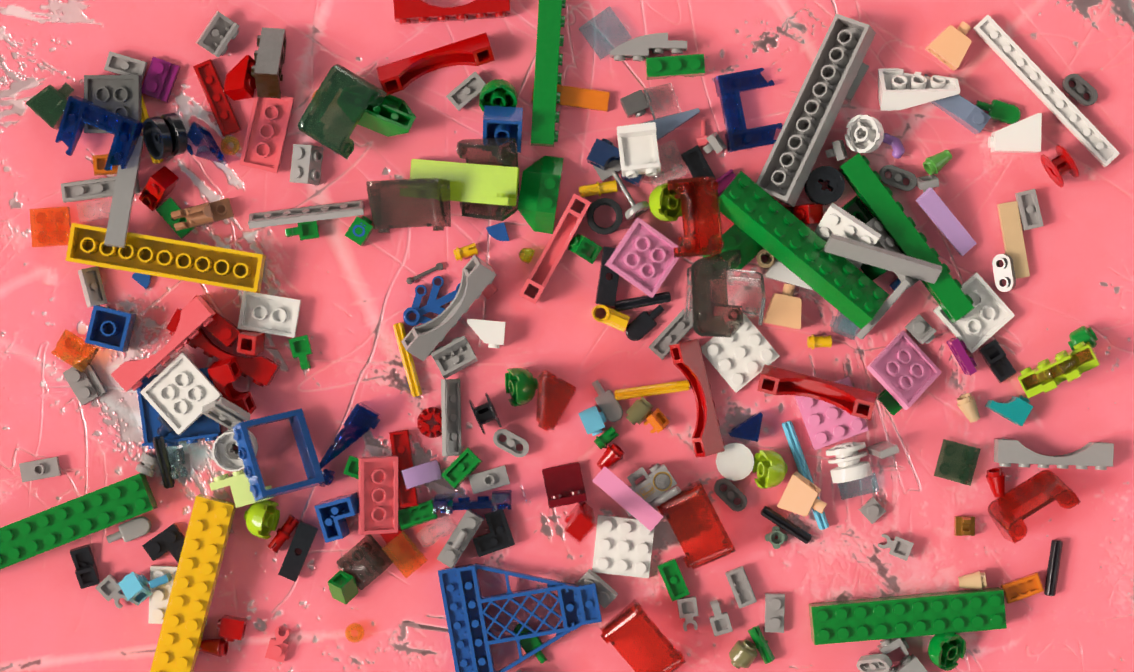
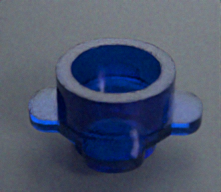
(328, 477)

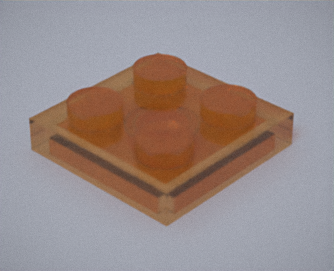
(50, 226)

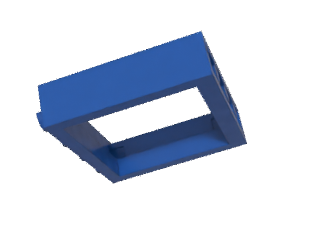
(304, 446)

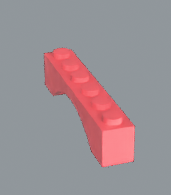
(555, 249)
(192, 317)

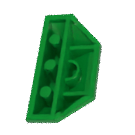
(389, 118)
(540, 193)
(737, 239)

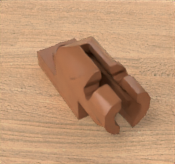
(203, 214)

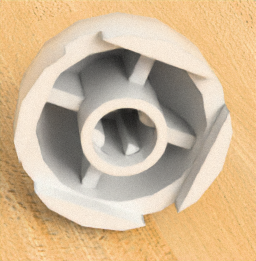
(864, 134)

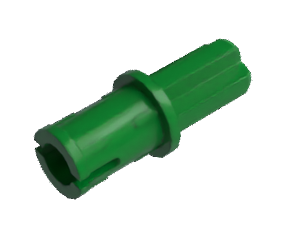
(761, 644)

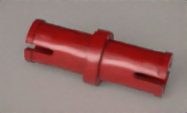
(283, 533)

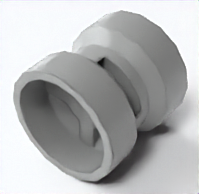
(147, 464)

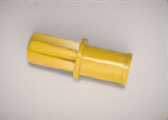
(598, 188)

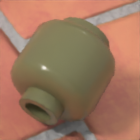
(743, 654)

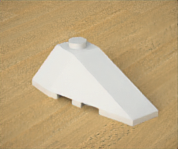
(906, 90)

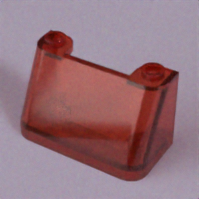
(699, 216)
(552, 399)
(1027, 499)
(697, 526)
(641, 641)

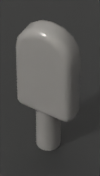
(607, 403)
(131, 530)

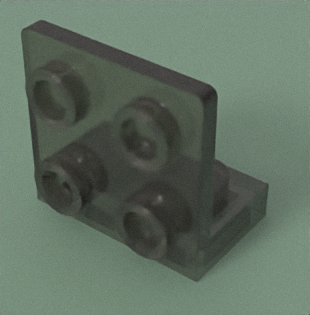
(365, 561)

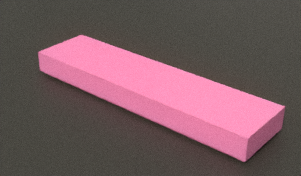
(627, 498)

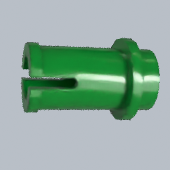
(606, 438)

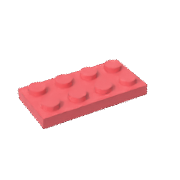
(266, 133)
(378, 495)

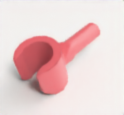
(702, 141)

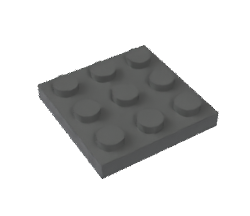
(115, 93)

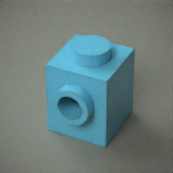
(593, 420)
(135, 588)

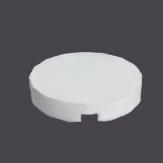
(735, 461)

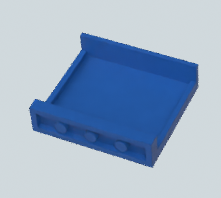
(202, 428)

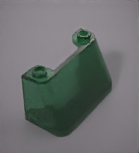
(338, 109)

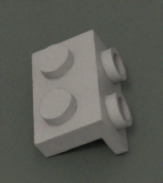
(218, 34)
(306, 164)
(454, 356)

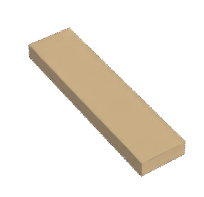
(1013, 237)

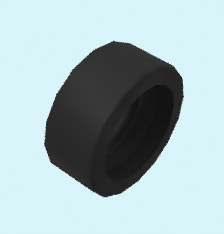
(609, 202)

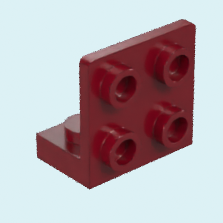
(564, 485)

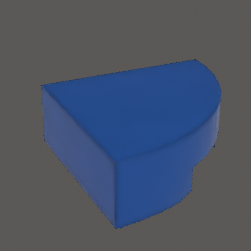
(498, 232)
(143, 279)

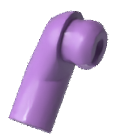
(897, 146)

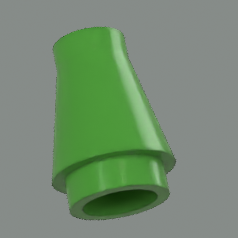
(936, 162)

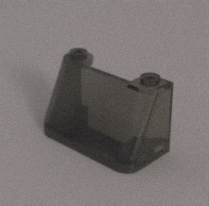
(489, 152)
(409, 203)
(709, 295)

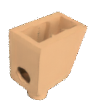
(951, 45)
(784, 309)
(801, 496)

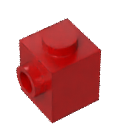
(250, 343)
(231, 628)

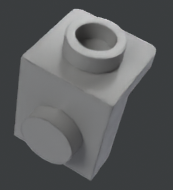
(889, 645)

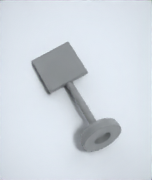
(612, 170)

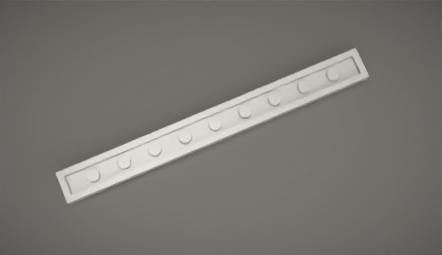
(1046, 90)

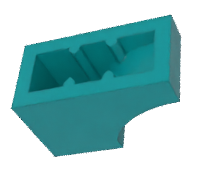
(1014, 410)

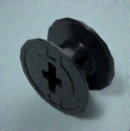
(834, 181)
(485, 413)

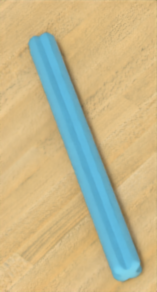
(802, 466)

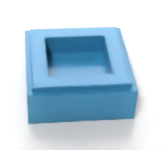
(160, 580)

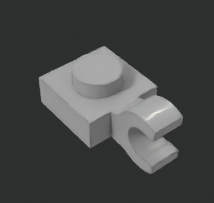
(720, 621)

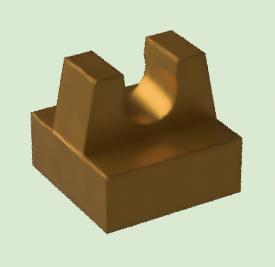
(964, 525)

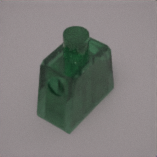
(51, 104)

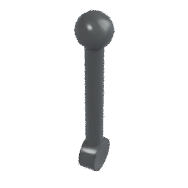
(439, 266)

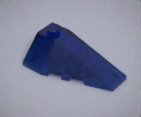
(203, 144)
(356, 425)

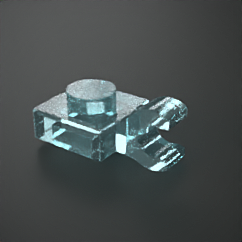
(176, 459)

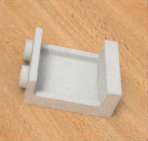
(638, 150)

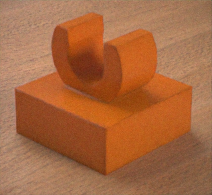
(657, 420)

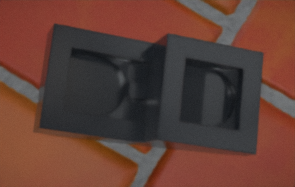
(997, 361)
(85, 566)

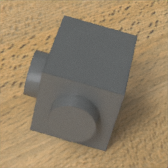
(634, 104)

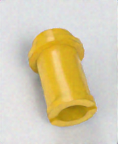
(464, 252)
(819, 341)

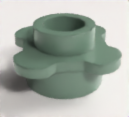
(776, 542)

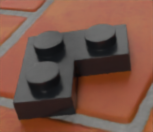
(499, 536)
(168, 540)

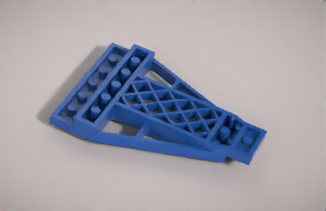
(468, 622)

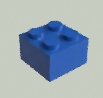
(503, 122)
(110, 328)

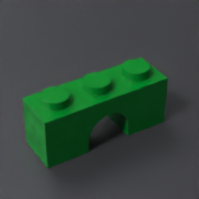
(671, 66)

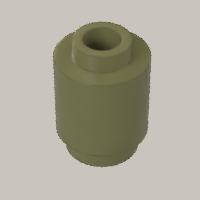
(639, 411)

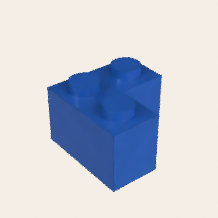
(333, 516)

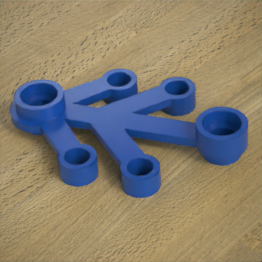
(432, 305)

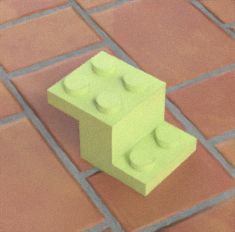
(239, 487)

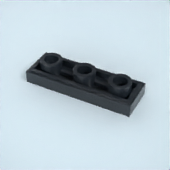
(606, 288)
(294, 562)

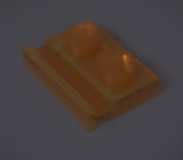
(75, 351)
(404, 554)

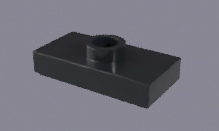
(697, 163)

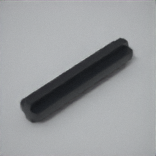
(642, 301)
(163, 461)
(786, 525)
(1053, 567)

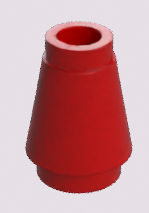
(610, 456)
(996, 481)
(215, 647)

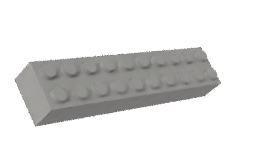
(815, 109)

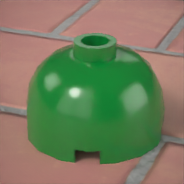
(498, 93)
(520, 385)
(946, 650)

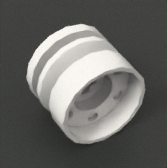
(224, 453)
(848, 462)

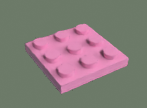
(643, 257)
(904, 370)
(827, 422)

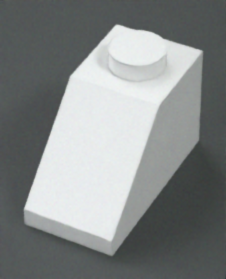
(489, 331)

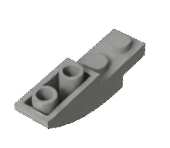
(640, 46)

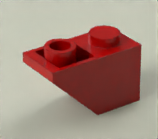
(239, 81)
(158, 188)
(808, 214)

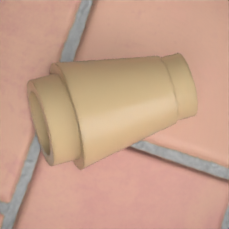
(771, 259)
(968, 406)
(973, 581)

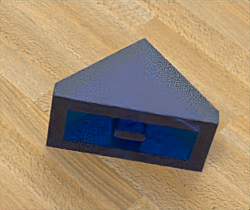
(749, 428)

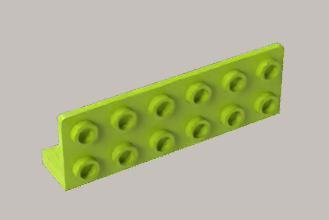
(472, 181)

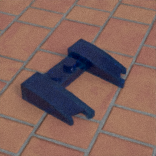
(728, 90)
(81, 111)
(447, 504)

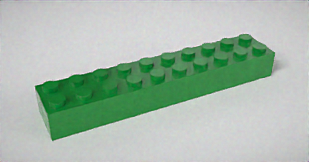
(801, 250)
(75, 519)
(907, 616)

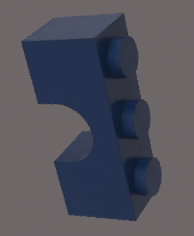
(604, 153)

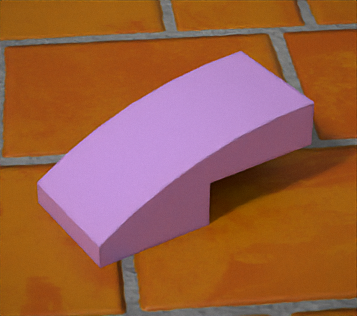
(421, 474)

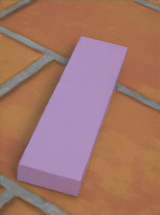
(946, 221)

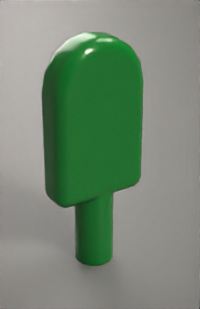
(1001, 111)
(530, 643)

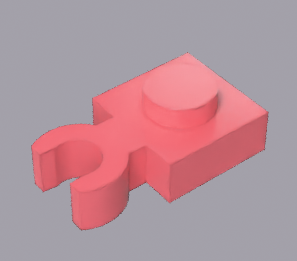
(277, 647)

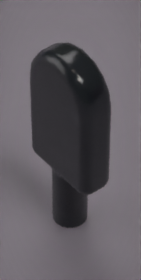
(643, 324)

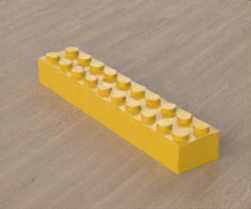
(168, 258)
(194, 585)

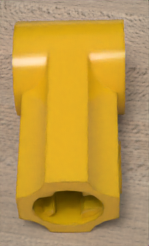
(612, 317)

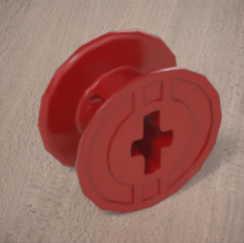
(1059, 166)

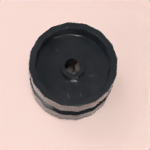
(165, 136)

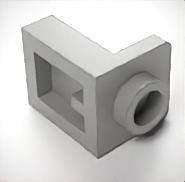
(920, 330)

